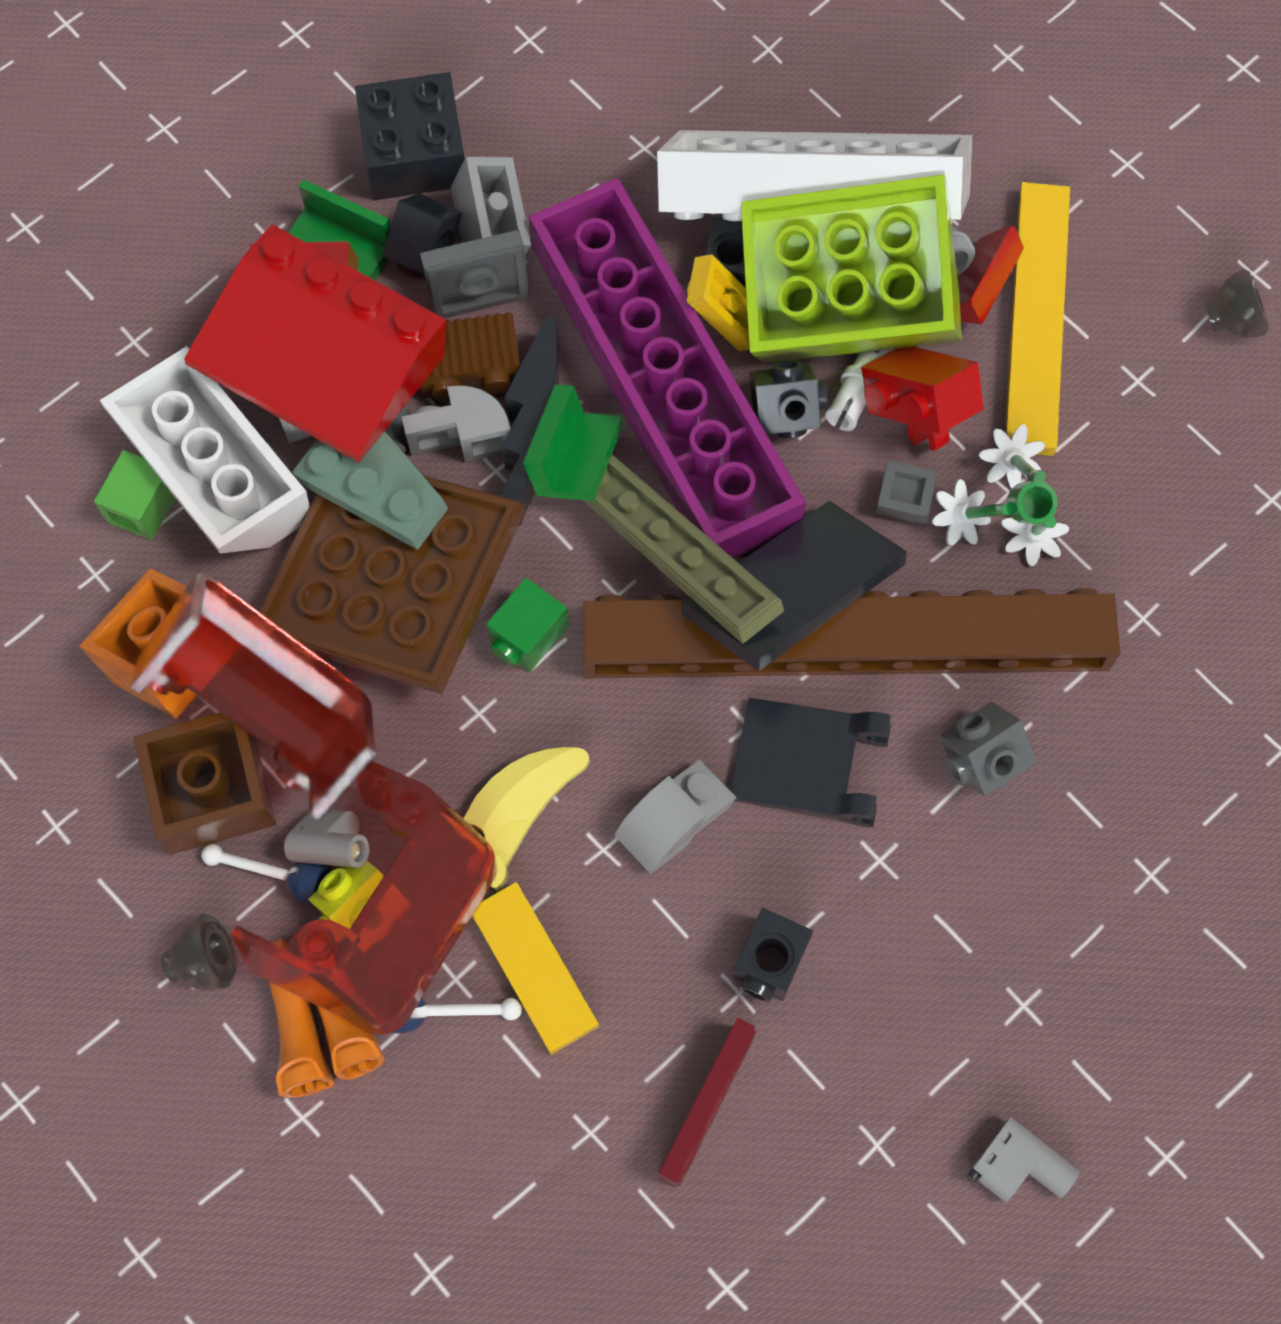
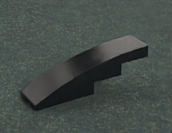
(525, 407)

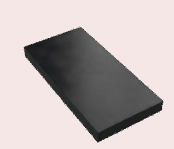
(815, 572)

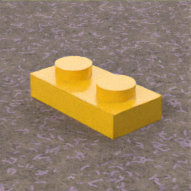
(720, 300)

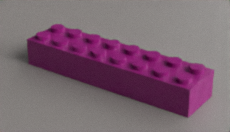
(665, 370)

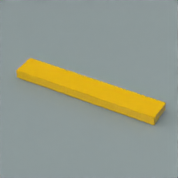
(1038, 314)

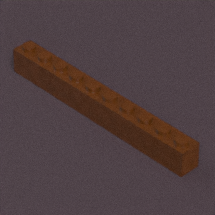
(869, 637)

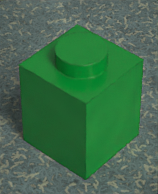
(526, 626)

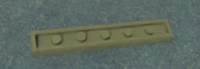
(684, 553)

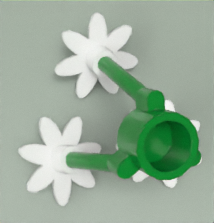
(1028, 503)

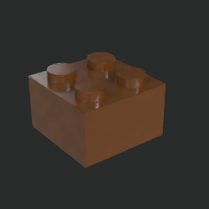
(203, 782)

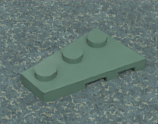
(378, 489)

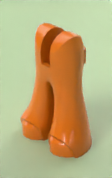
(302, 1061)

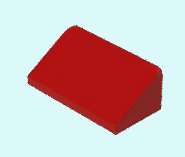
(987, 273)

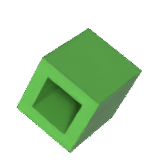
(134, 496)

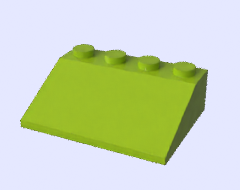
(850, 270)

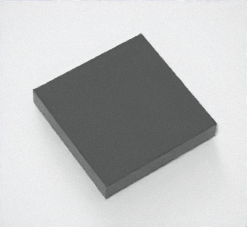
(476, 274)

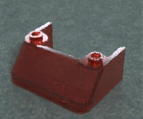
(264, 684)
(406, 927)

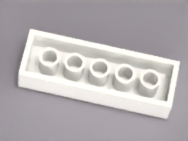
(722, 168)

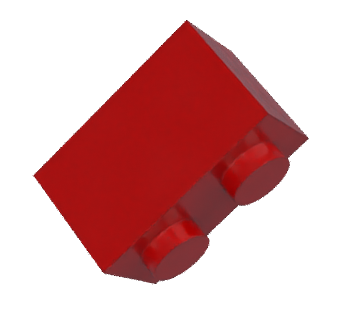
(923, 391)

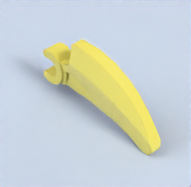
(518, 796)

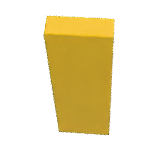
(534, 968)

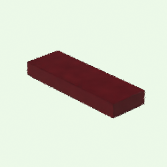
(707, 1103)

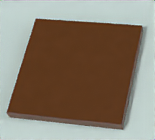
(383, 603)

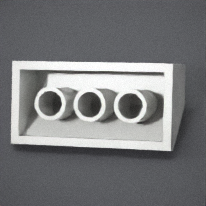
(209, 456)

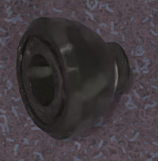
(1238, 307)
(201, 955)

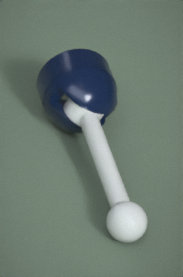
(301, 879)
(509, 1009)

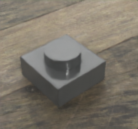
(906, 492)

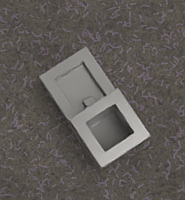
(471, 421)
(673, 814)

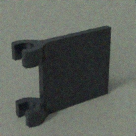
(804, 759)

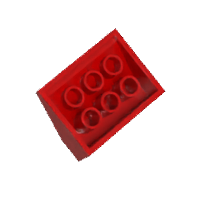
(317, 343)

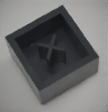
(410, 135)

